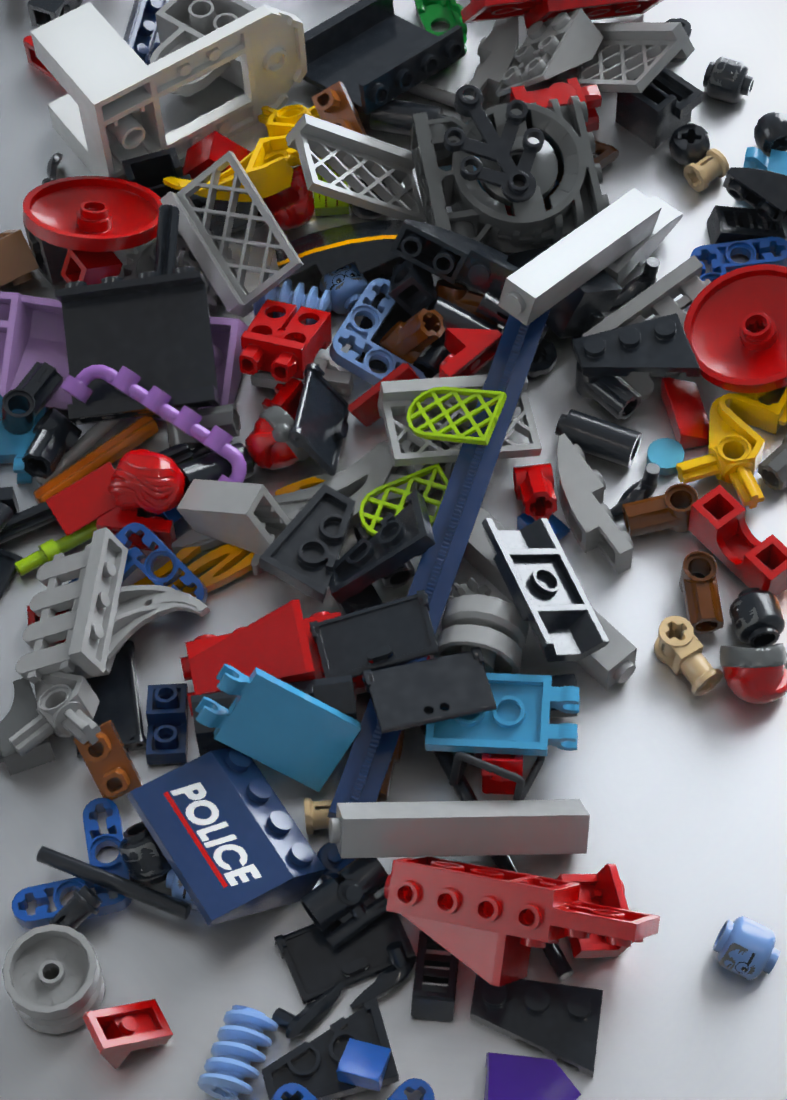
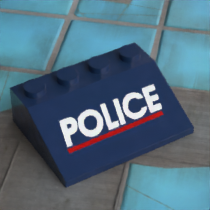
(227, 836)

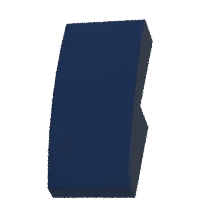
(167, 724)

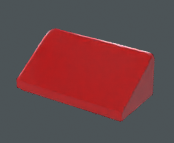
(366, 406)
(685, 412)
(83, 500)

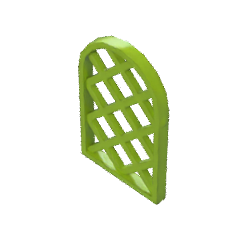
(483, 439)
(391, 487)

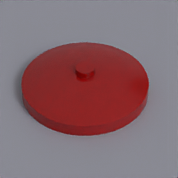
(92, 213)
(742, 329)

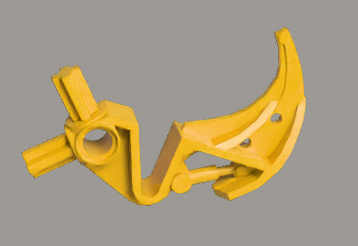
(270, 160)
(735, 439)

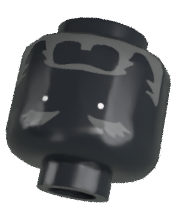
(728, 79)
(757, 617)
(143, 855)

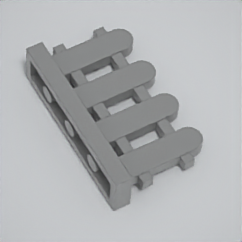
(657, 301)
(93, 611)

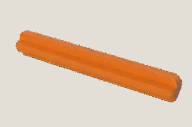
(108, 451)

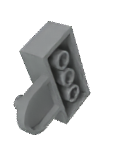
(188, 20)

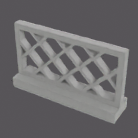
(630, 53)
(366, 158)
(213, 257)
(398, 395)

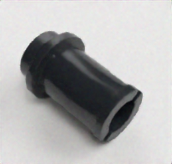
(77, 908)

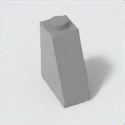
(234, 513)

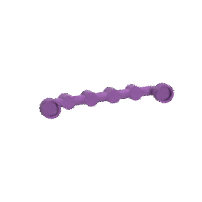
(157, 402)

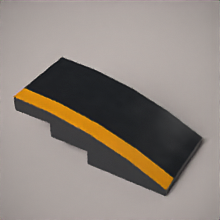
(333, 248)

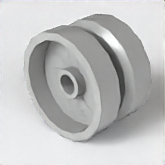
(487, 624)
(53, 978)

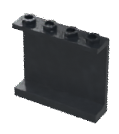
(376, 53)
(151, 327)

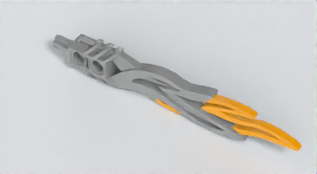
(362, 477)

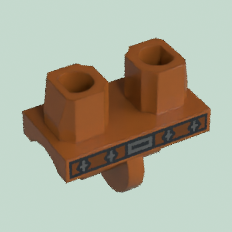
(337, 108)
(110, 763)

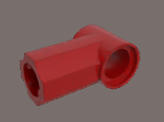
(535, 489)

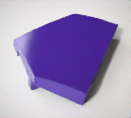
(526, 1079)

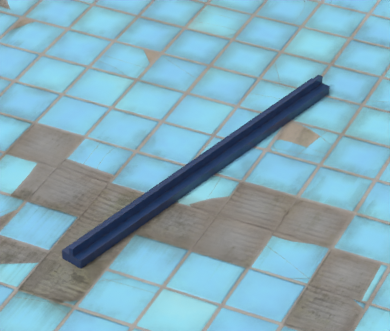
(451, 531)

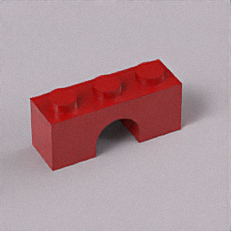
(721, 527)

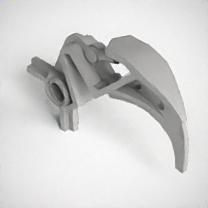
(67, 700)

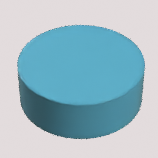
(666, 454)

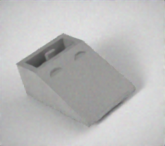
(552, 49)

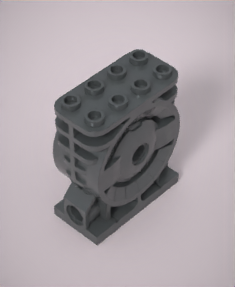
(482, 213)

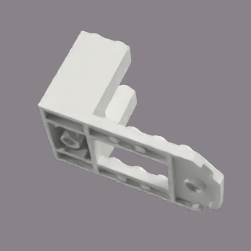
(115, 96)

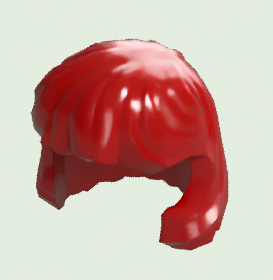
(293, 205)
(147, 482)

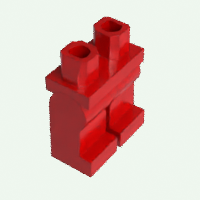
(562, 92)
(285, 342)

